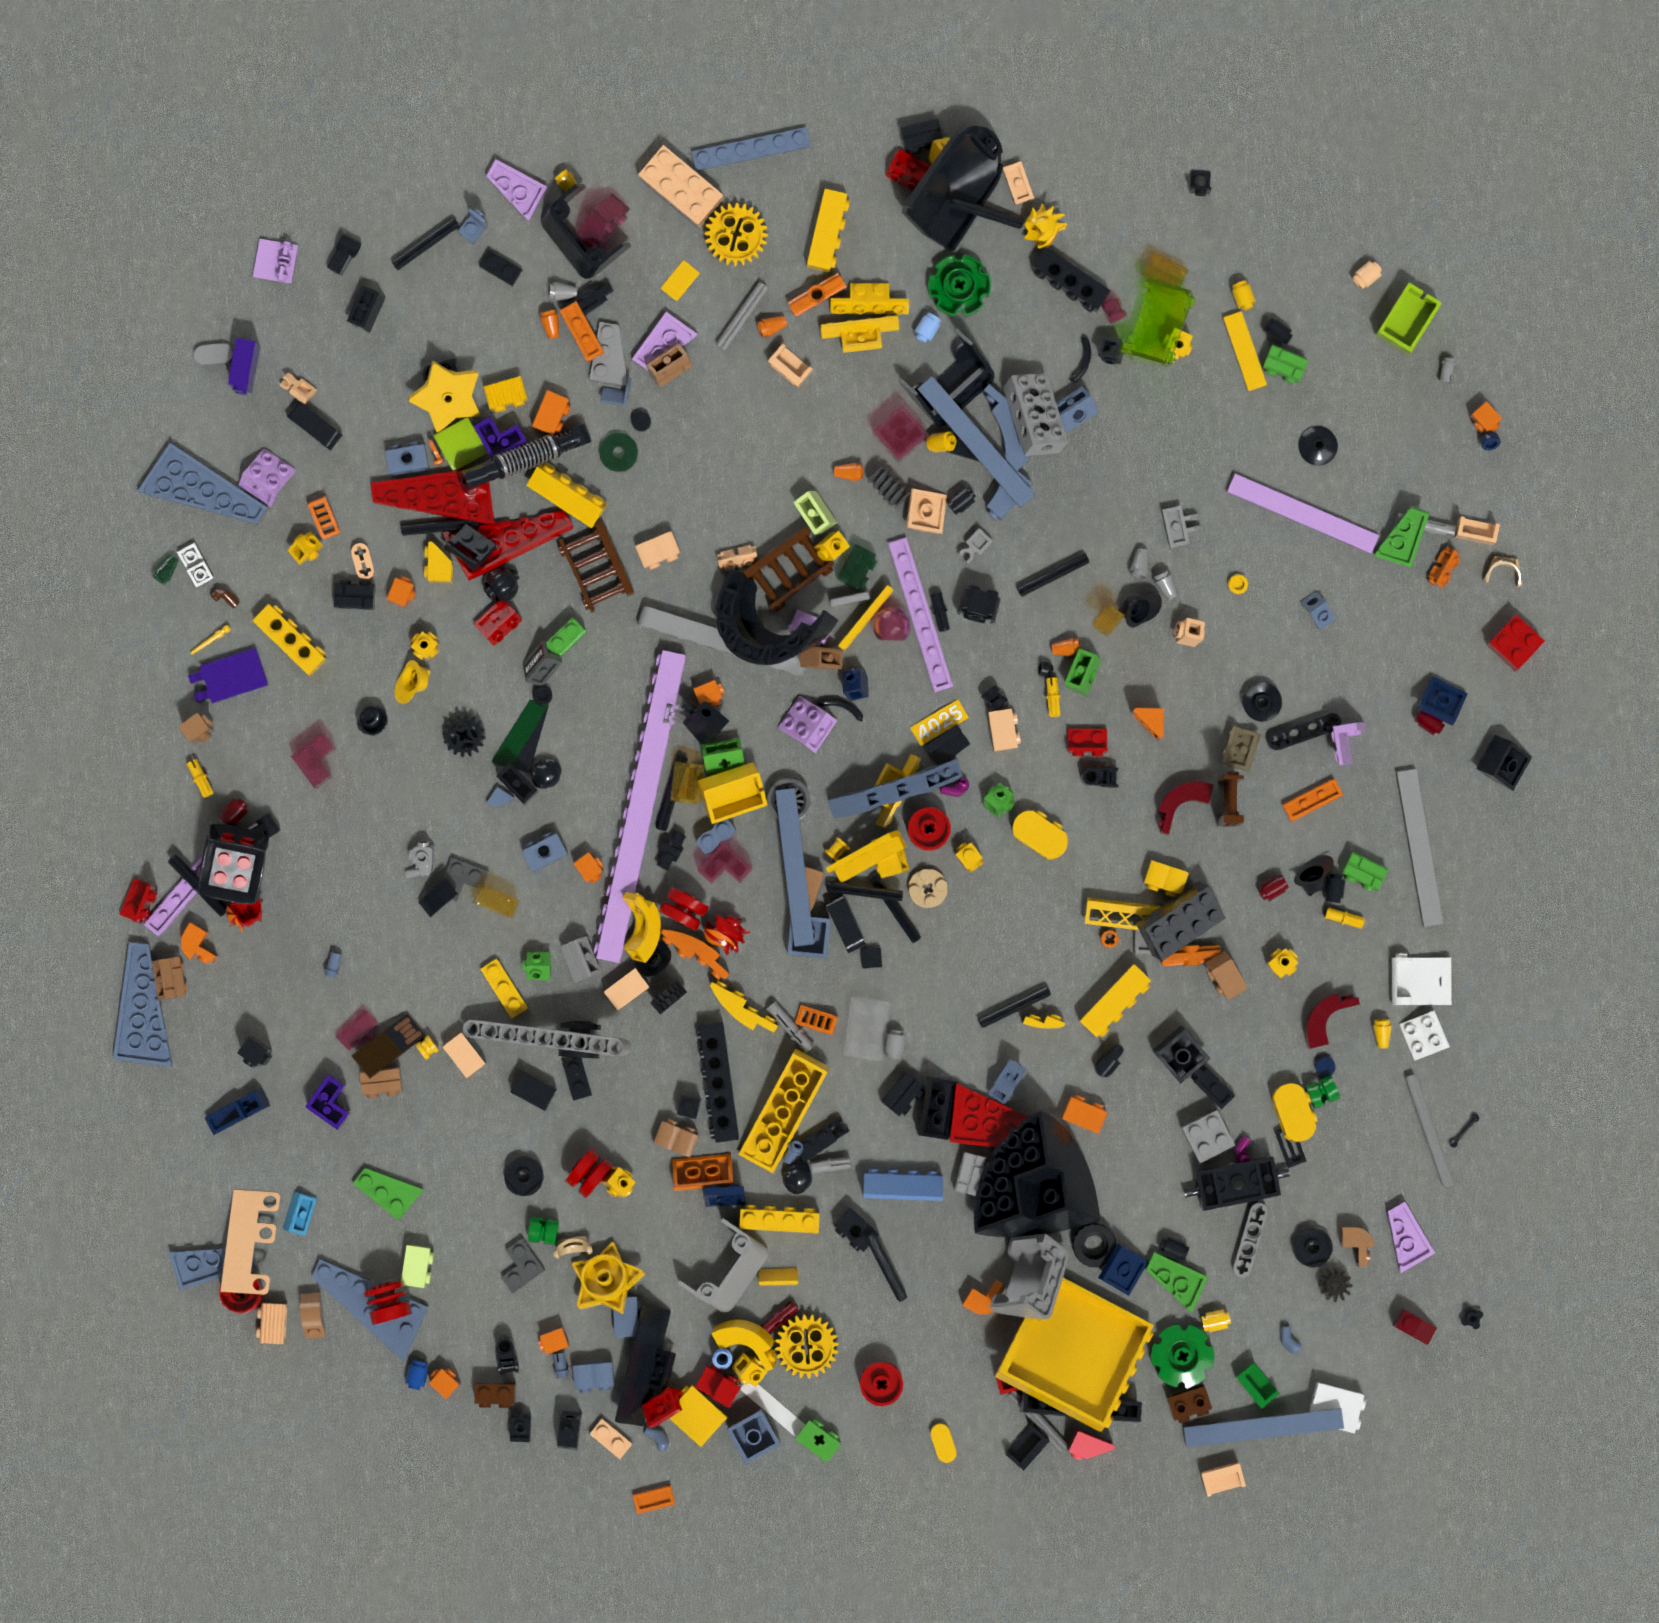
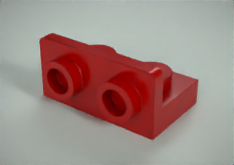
(907, 170)
(498, 622)
(1087, 741)
(662, 1407)

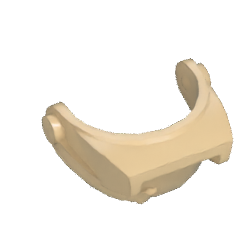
(1511, 562)
(582, 1246)

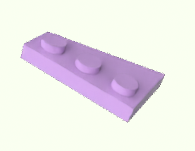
(518, 188)
(663, 337)
(1408, 1238)

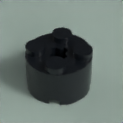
(979, 604)

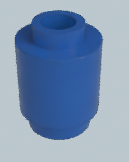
(416, 1375)

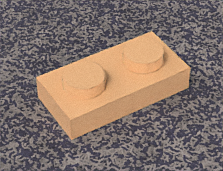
(1018, 183)
(611, 1438)

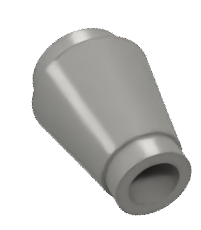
(561, 291)
(1140, 564)
(1166, 585)

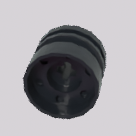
(579, 1027)

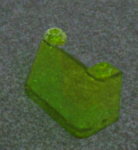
(1159, 323)

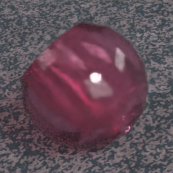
(891, 624)

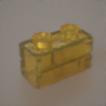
(1164, 270)

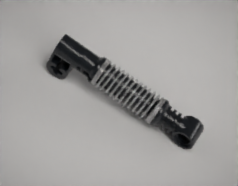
(523, 457)

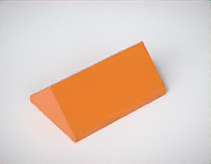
(702, 1172)

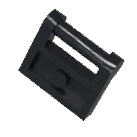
(472, 542)

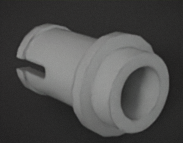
(1447, 370)

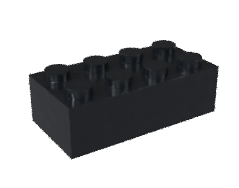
(1180, 921)

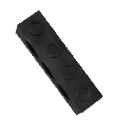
(1066, 269)

